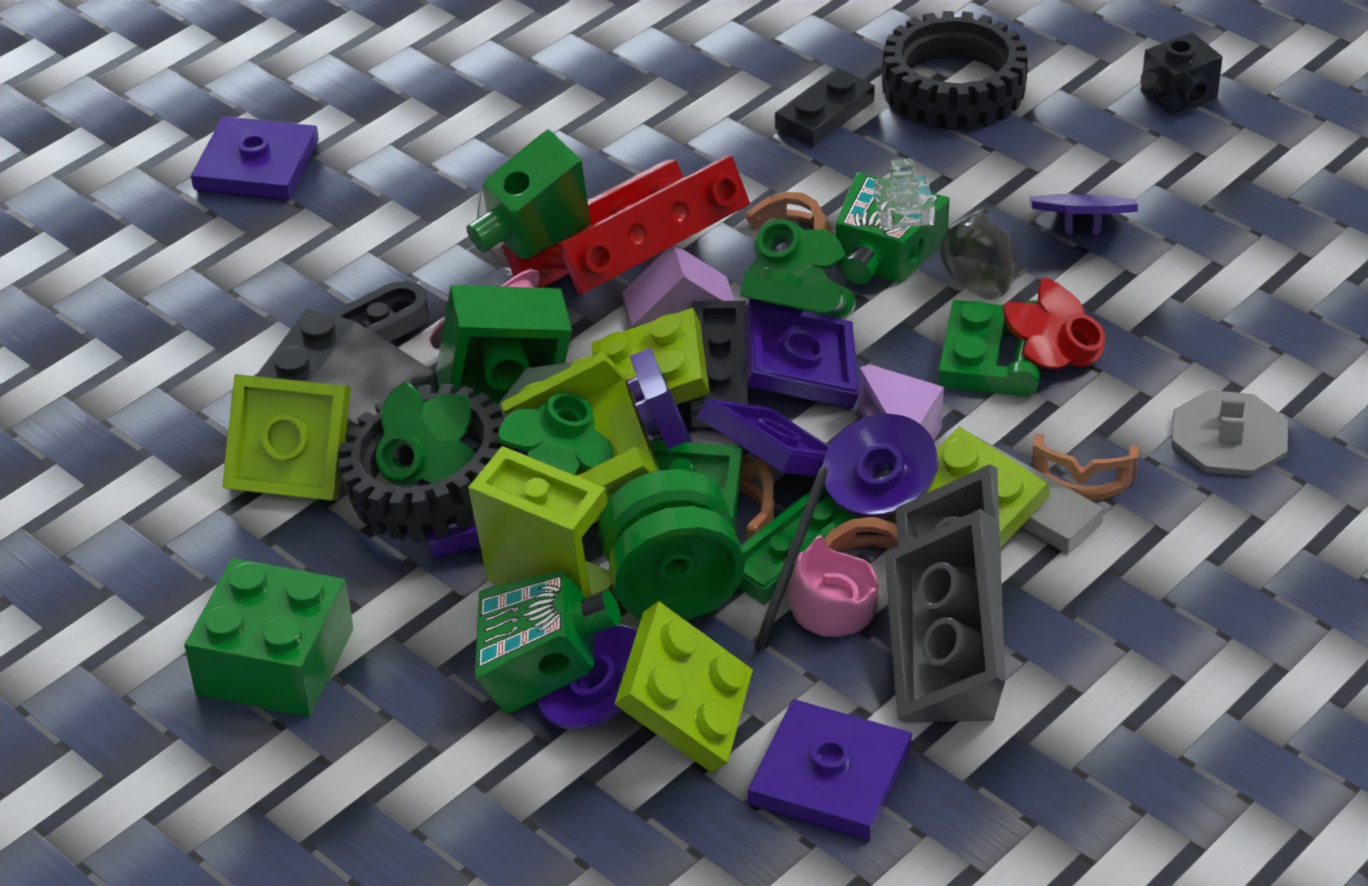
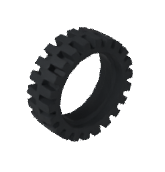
(954, 101)
(422, 506)

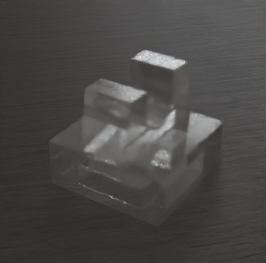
(903, 197)

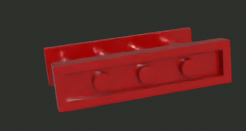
(639, 222)

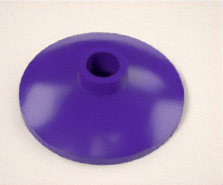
(877, 446)
(593, 696)

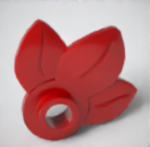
(1055, 328)

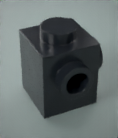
(1181, 73)

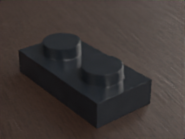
(824, 106)

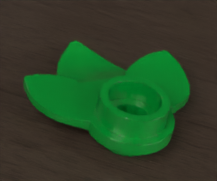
(806, 256)
(431, 431)
(558, 433)

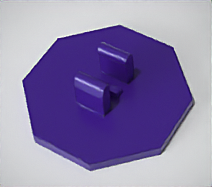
(1083, 204)

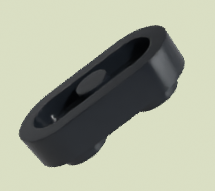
(389, 309)

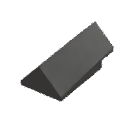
(948, 602)

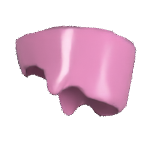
(832, 591)

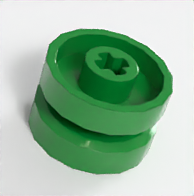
(671, 544)

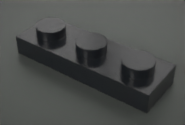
(724, 353)

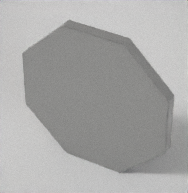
(1230, 433)

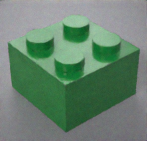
(500, 333)
(269, 637)

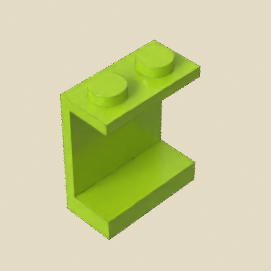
(614, 415)
(535, 520)

